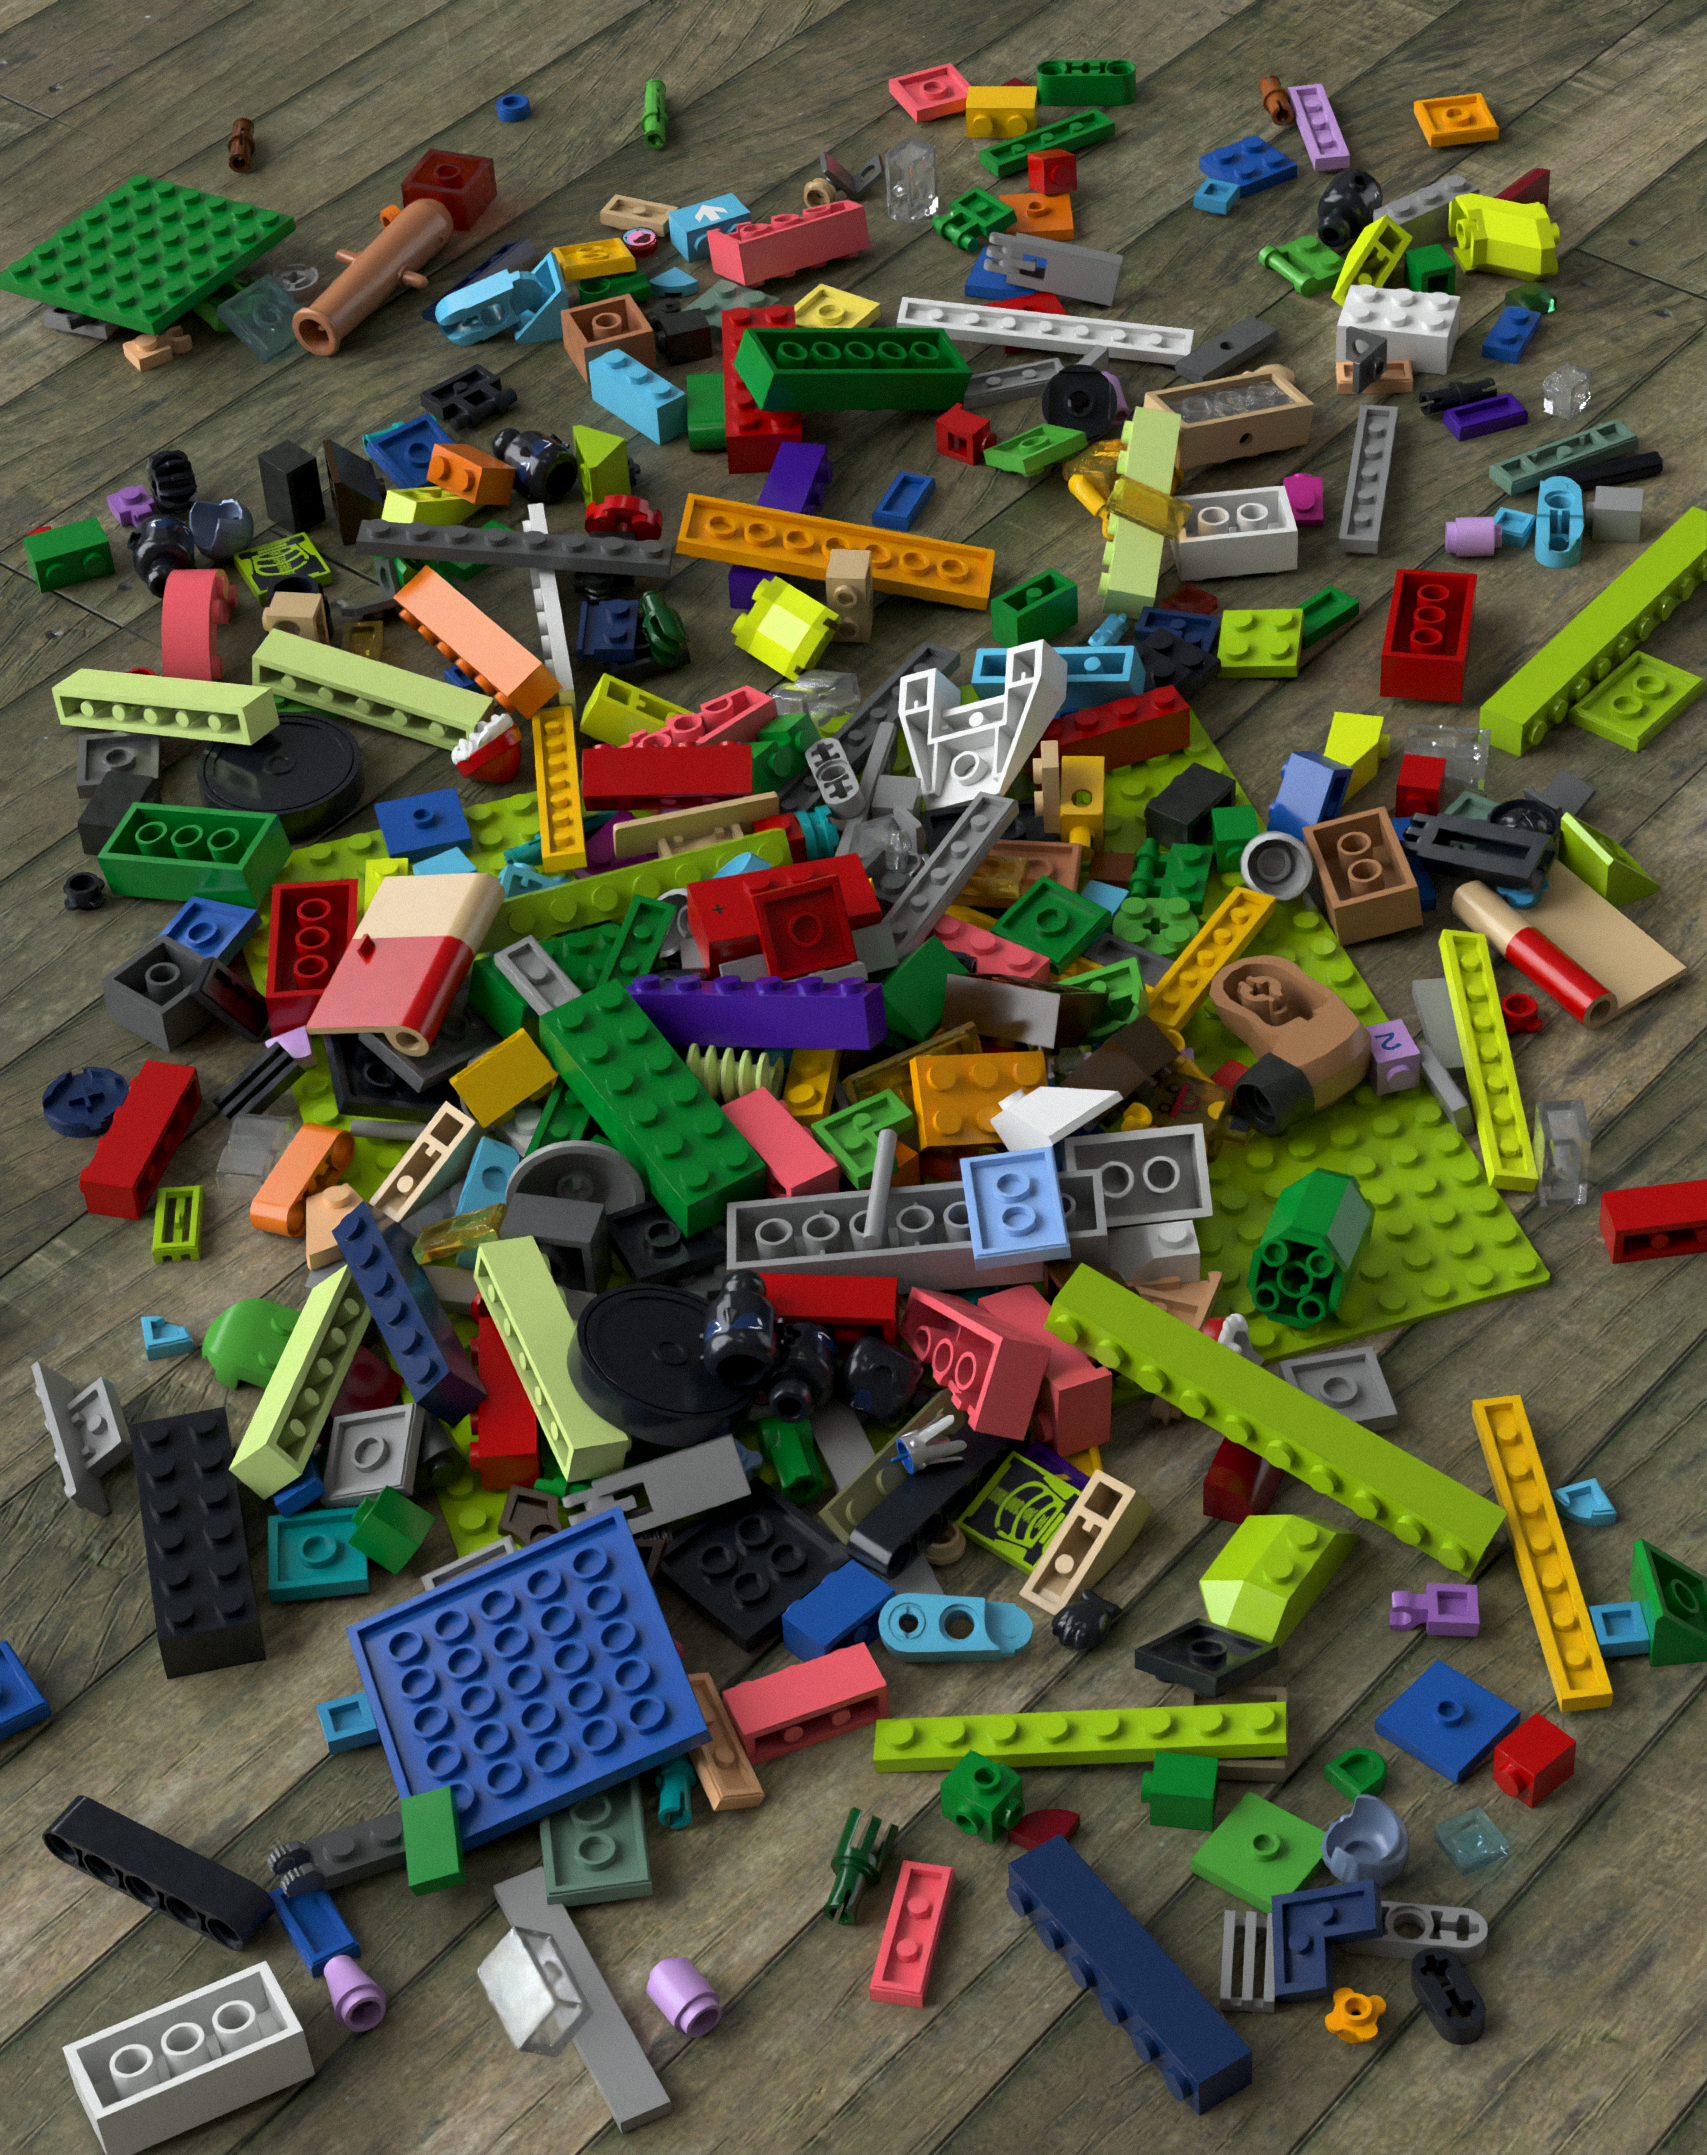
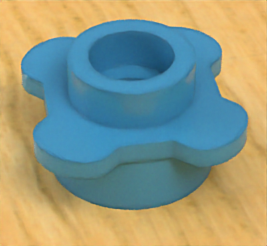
(1522, 900)

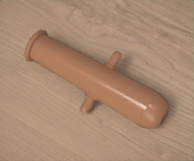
(374, 275)

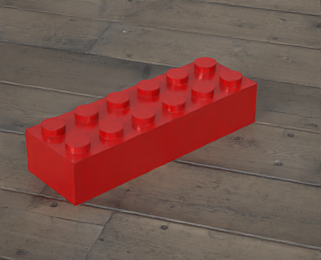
(753, 434)

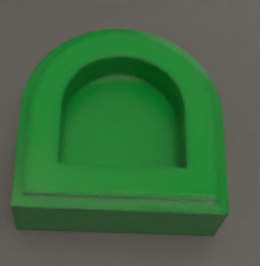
(1357, 1773)

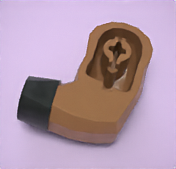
(1300, 1032)

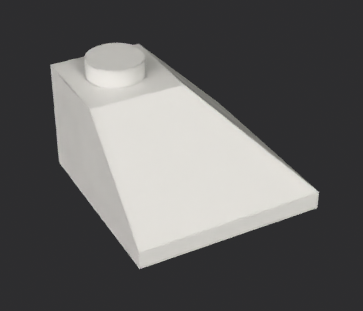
(1048, 1115)
(1155, 1251)

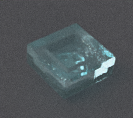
(1471, 1841)

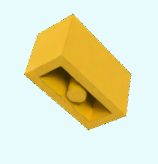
(1001, 111)
(504, 1079)

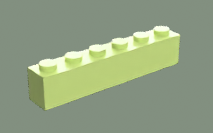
(1136, 551)
(368, 690)
(166, 706)
(537, 1334)
(303, 1385)

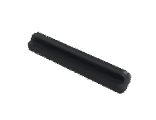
(1616, 471)

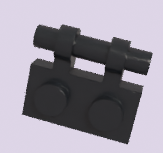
(462, 392)

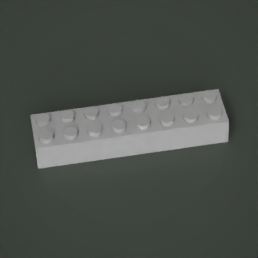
(922, 1239)

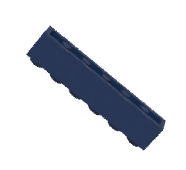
(409, 1314)
(1129, 1975)

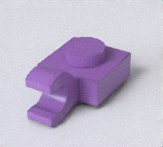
(131, 505)
(1443, 1607)

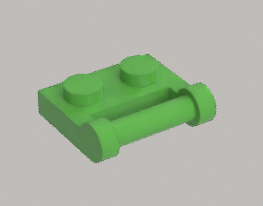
(1305, 264)

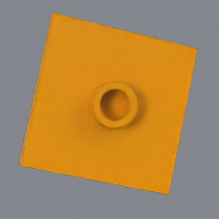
(1456, 120)

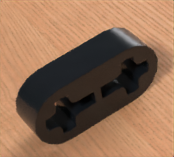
(1457, 1990)

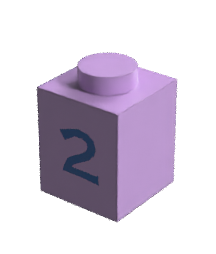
(1393, 1058)

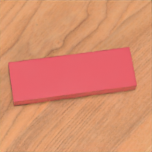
(912, 1934)

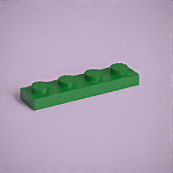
(1067, 135)

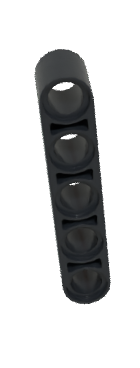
(928, 1503)
(159, 1872)

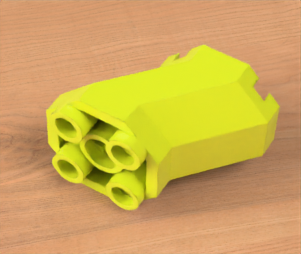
(1503, 237)
(785, 628)

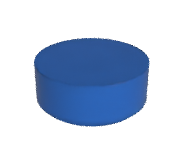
(513, 108)

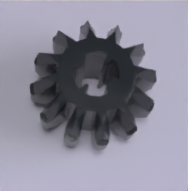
(172, 482)

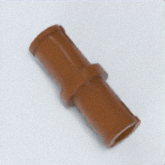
(1276, 100)

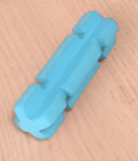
(1110, 631)

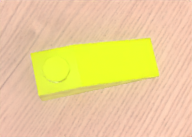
(1372, 257)
(427, 505)
(623, 709)
(1358, 743)

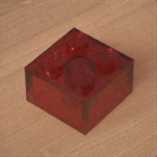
(455, 179)

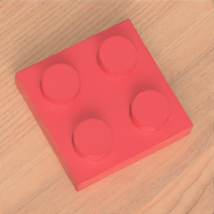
(931, 92)

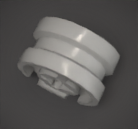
(299, 283)

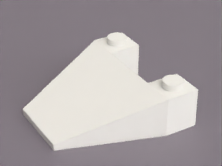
(982, 742)

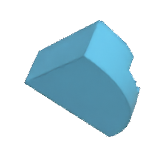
(674, 282)
(165, 1338)
(1584, 1504)

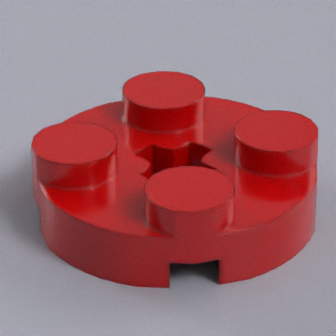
(624, 514)

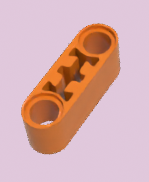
(306, 1168)

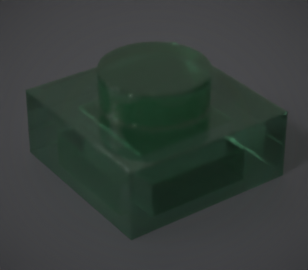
(1532, 297)

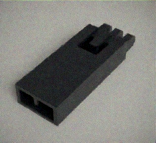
(1502, 856)

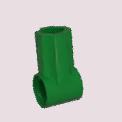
(601, 288)
(791, 1456)

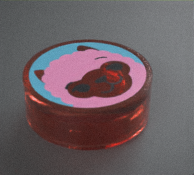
(640, 241)

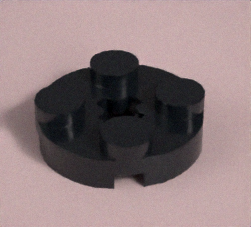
(1093, 386)

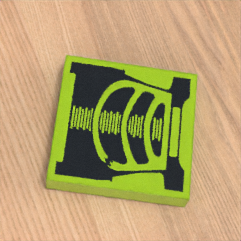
(275, 559)
(1018, 1512)

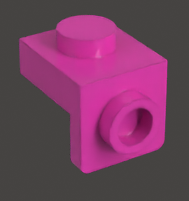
(1305, 498)

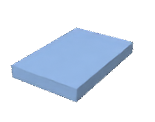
(1015, 1208)

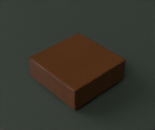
(1112, 868)

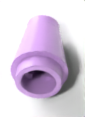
(354, 1994)

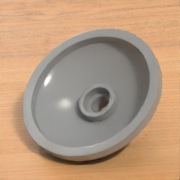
(579, 1173)

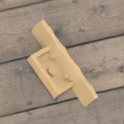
(692, 827)

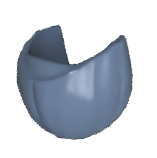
(221, 528)
(1367, 1843)

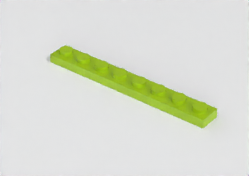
(1082, 1736)

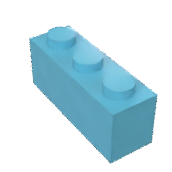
(639, 396)

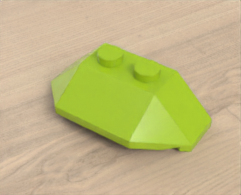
(1273, 1573)

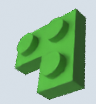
(855, 1132)

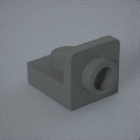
(887, 882)

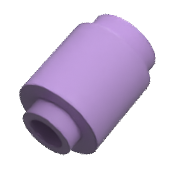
(1472, 536)
(684, 1996)

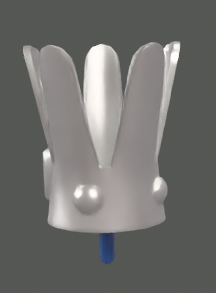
(918, 1450)

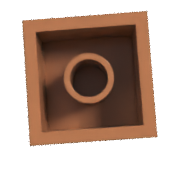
(605, 326)

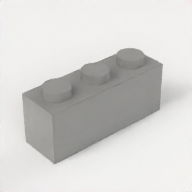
(1427, 211)

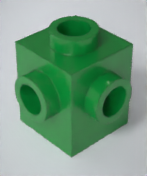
(982, 1797)

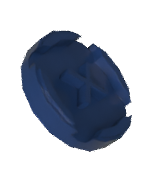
(84, 1102)

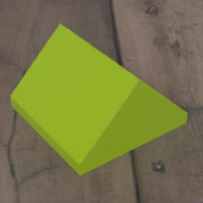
(600, 464)
(1602, 863)

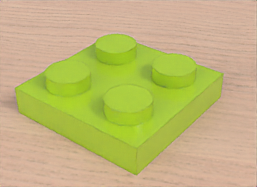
(1260, 643)

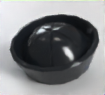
(1526, 815)

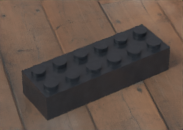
(196, 1544)

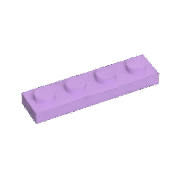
(1319, 128)

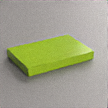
(1636, 701)

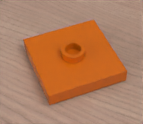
(1041, 215)

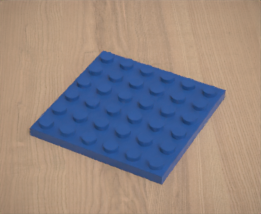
(530, 1680)

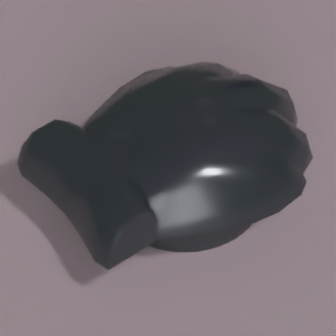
(1085, 1621)

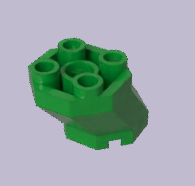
(1310, 1248)

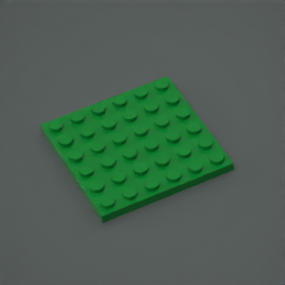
(146, 254)

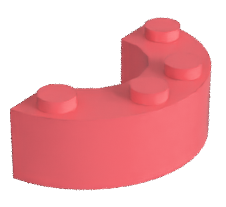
(190, 614)

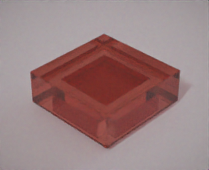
(1191, 600)

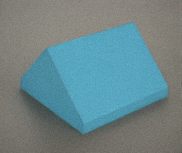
(544, 319)

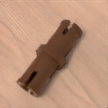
(241, 145)

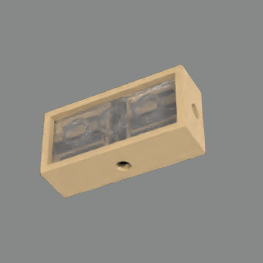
(1235, 417)

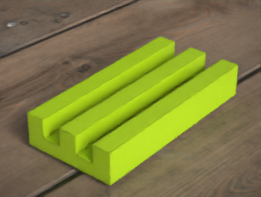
(178, 1247)

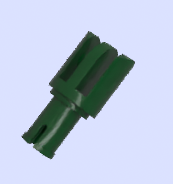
(663, 629)
(856, 1866)

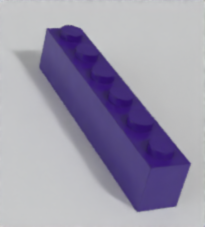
(793, 486)
(764, 1011)

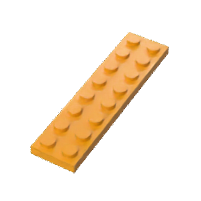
(803, 547)

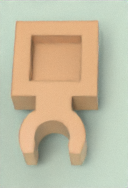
(151, 351)

